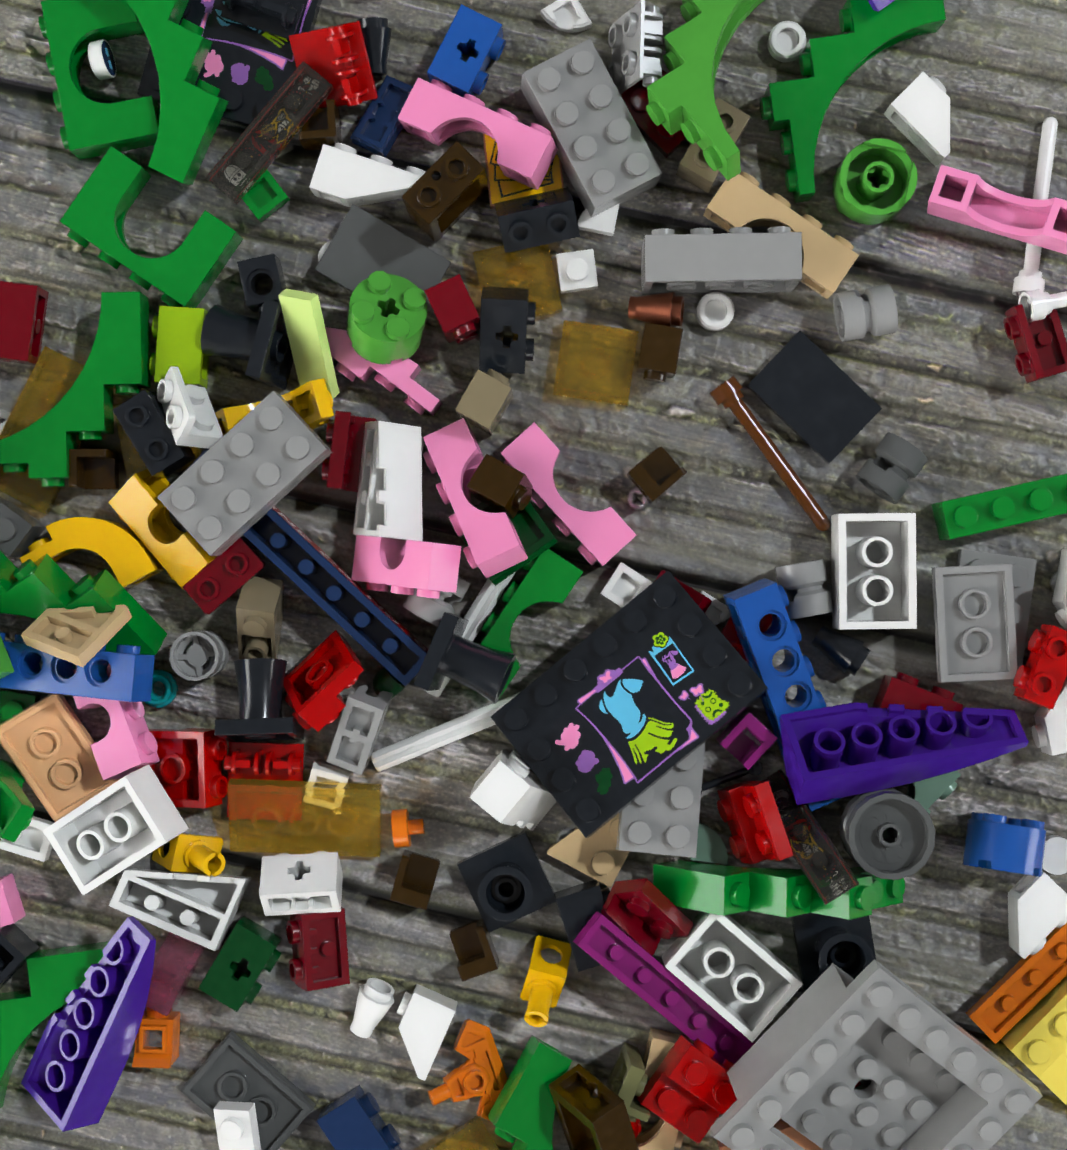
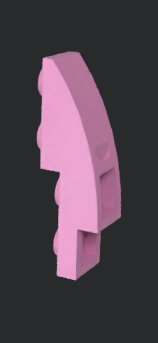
(397, 374)

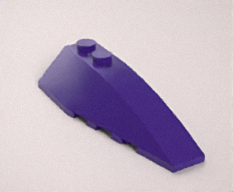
(872, 749)
(94, 1032)

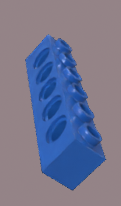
(746, 610)
(129, 678)

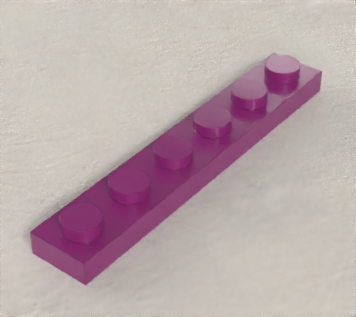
(660, 988)

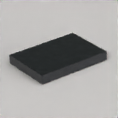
(814, 397)

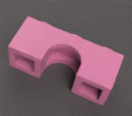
(406, 566)
(128, 742)

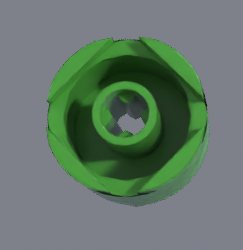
(893, 172)
(386, 318)

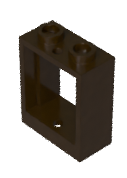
(442, 202)
(591, 1121)

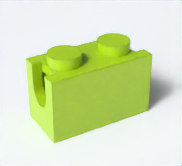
(179, 344)

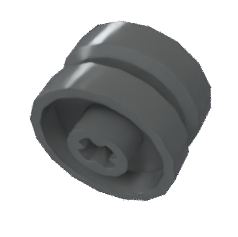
(909, 838)

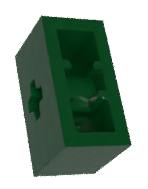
(224, 978)

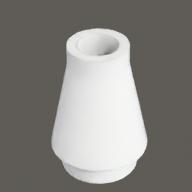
(372, 1004)

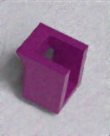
(746, 739)

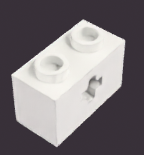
(301, 883)

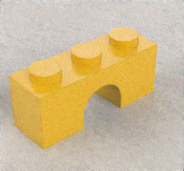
(151, 522)

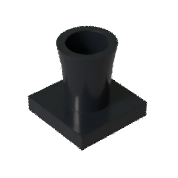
(257, 341)
(464, 661)
(260, 704)
(510, 862)
(819, 938)

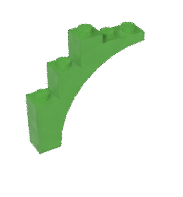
(686, 94)

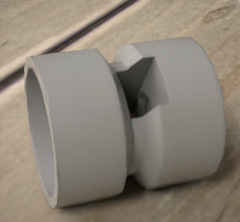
(864, 313)
(805, 588)
(432, 608)
(199, 655)

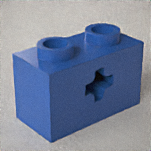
(467, 33)

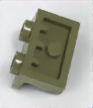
(629, 1081)

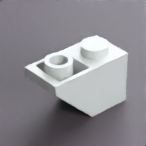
(1034, 910)

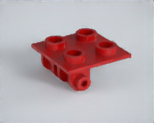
(340, 58)
(264, 761)

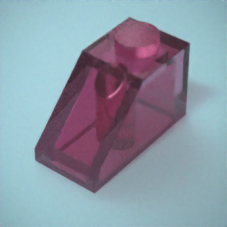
(172, 972)

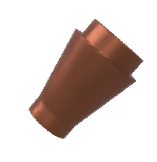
(657, 309)

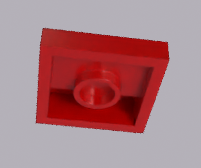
(1045, 669)
(317, 681)
(191, 766)
(753, 822)
(689, 1088)

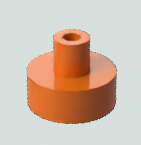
(404, 827)

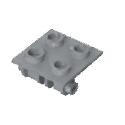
(633, 47)

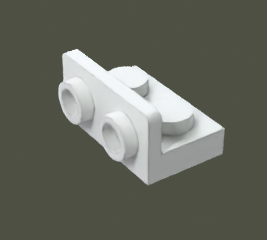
(188, 411)

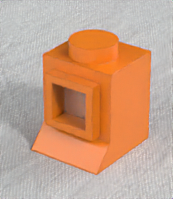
(157, 1040)

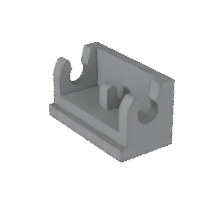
(359, 730)

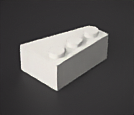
(390, 482)
(512, 792)
(182, 902)

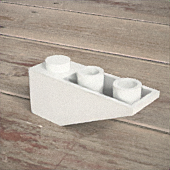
(359, 180)

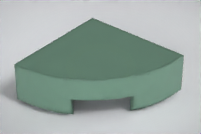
(710, 846)

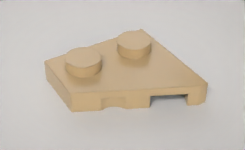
(75, 633)
(592, 855)

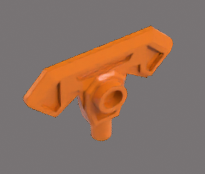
(479, 1075)

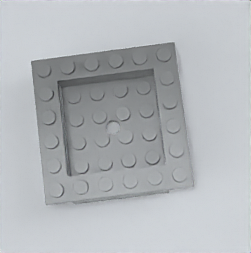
(927, 1074)

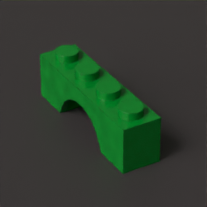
(1001, 507)
(547, 580)

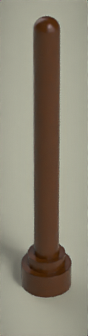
(730, 396)

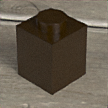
(659, 352)
(500, 486)

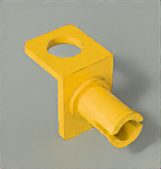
(192, 855)
(544, 980)

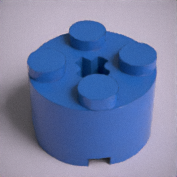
(1003, 846)

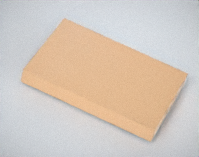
(53, 755)

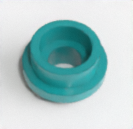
(171, 689)

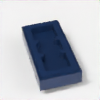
(380, 122)

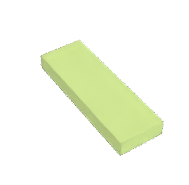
(308, 338)

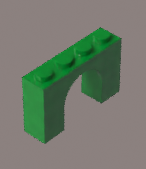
(89, 124)
(99, 219)

